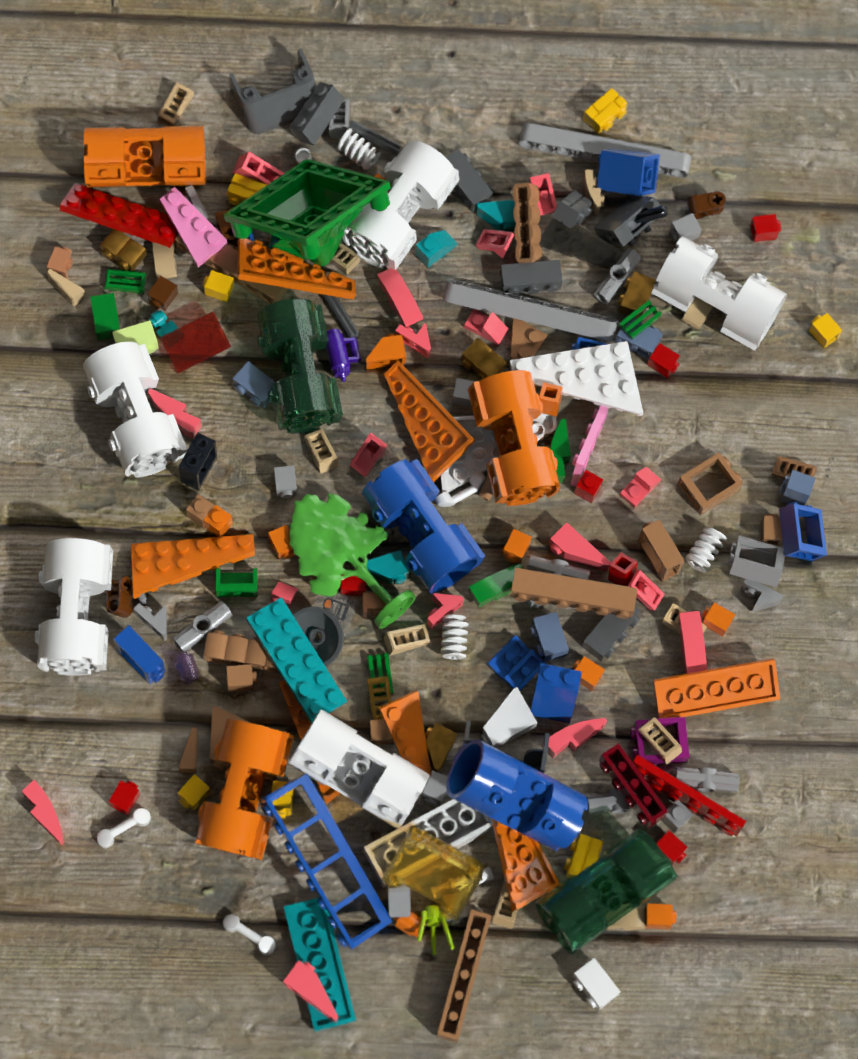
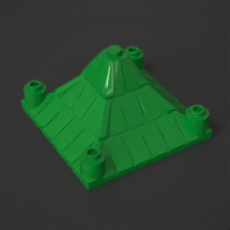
(310, 207)

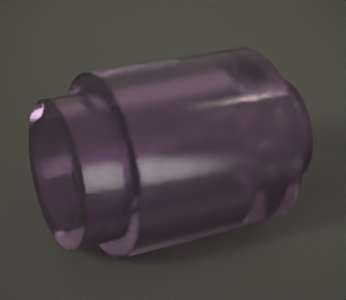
(186, 667)

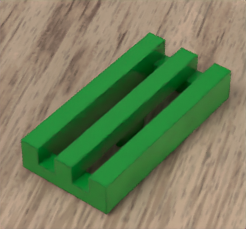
(125, 288)
(652, 309)
(378, 658)

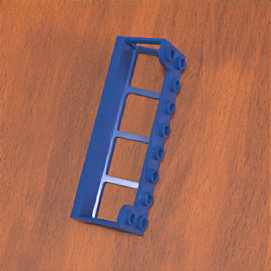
(343, 850)

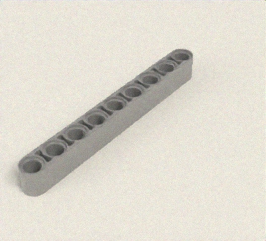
(590, 146)
(530, 310)

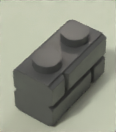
(573, 209)

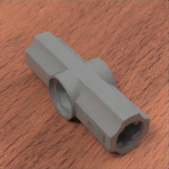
(611, 284)
(556, 567)
(192, 635)
(708, 779)
(607, 802)

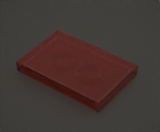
(195, 342)

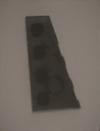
(579, 244)

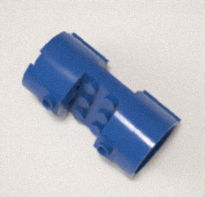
(439, 552)
(516, 795)

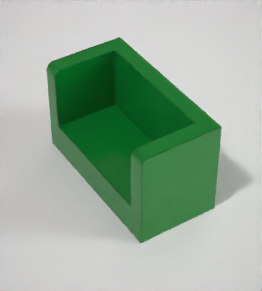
(105, 315)
(237, 584)

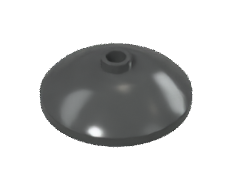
(320, 620)

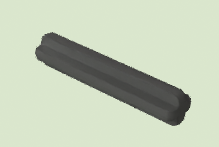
(375, 138)
(342, 316)

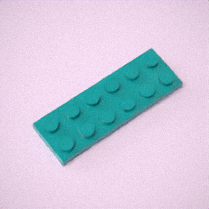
(296, 659)
(316, 944)

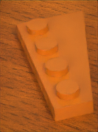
(406, 728)

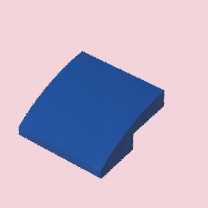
(515, 663)

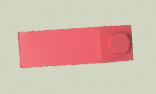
(256, 169)
(576, 548)
(306, 984)

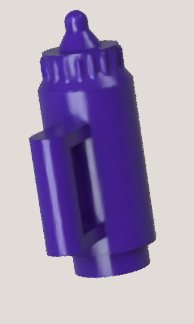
(338, 355)

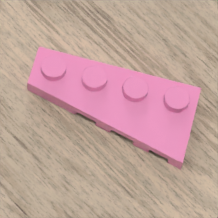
(195, 230)
(587, 445)

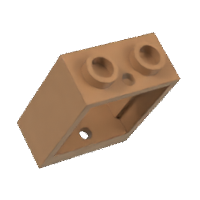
(693, 493)
(660, 550)

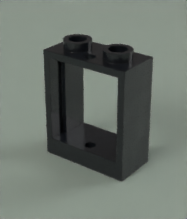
(199, 455)

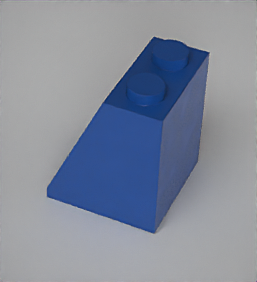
(628, 172)
(555, 693)

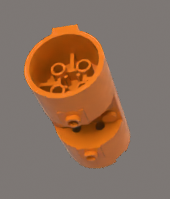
(144, 156)
(508, 407)
(252, 754)

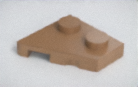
(525, 340)

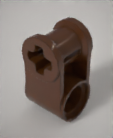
(705, 204)
(225, 227)
(119, 599)

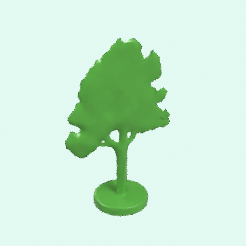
(327, 538)

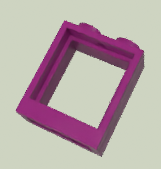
(681, 738)

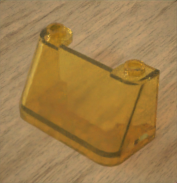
(434, 871)

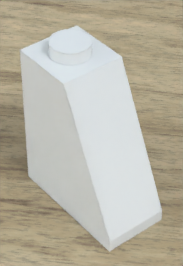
(509, 721)

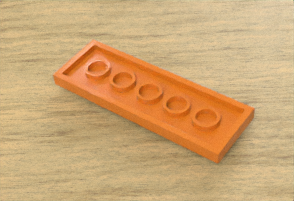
(717, 689)

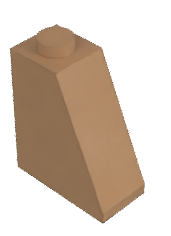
(218, 724)

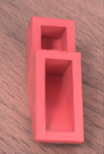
(399, 296)
(187, 423)
(692, 642)
(574, 735)
(43, 811)

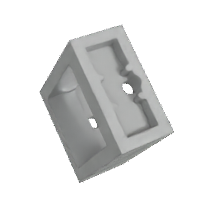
(760, 552)

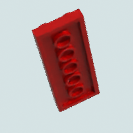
(119, 214)
(692, 799)

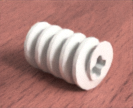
(358, 151)
(704, 547)
(453, 637)

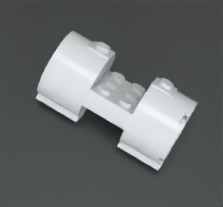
(418, 180)
(748, 307)
(120, 379)
(74, 572)
(359, 770)

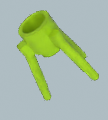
(433, 917)

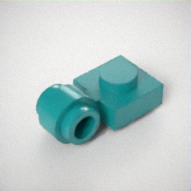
(160, 318)

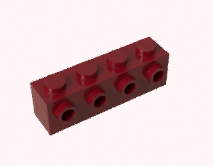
(632, 785)

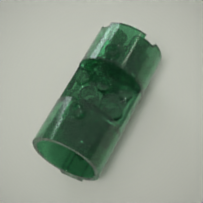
(292, 333)
(606, 891)

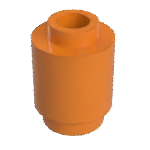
(409, 925)

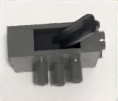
(629, 220)

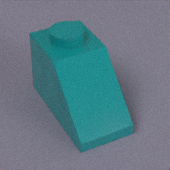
(498, 214)
(434, 247)
(389, 568)

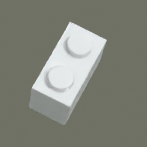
(595, 984)

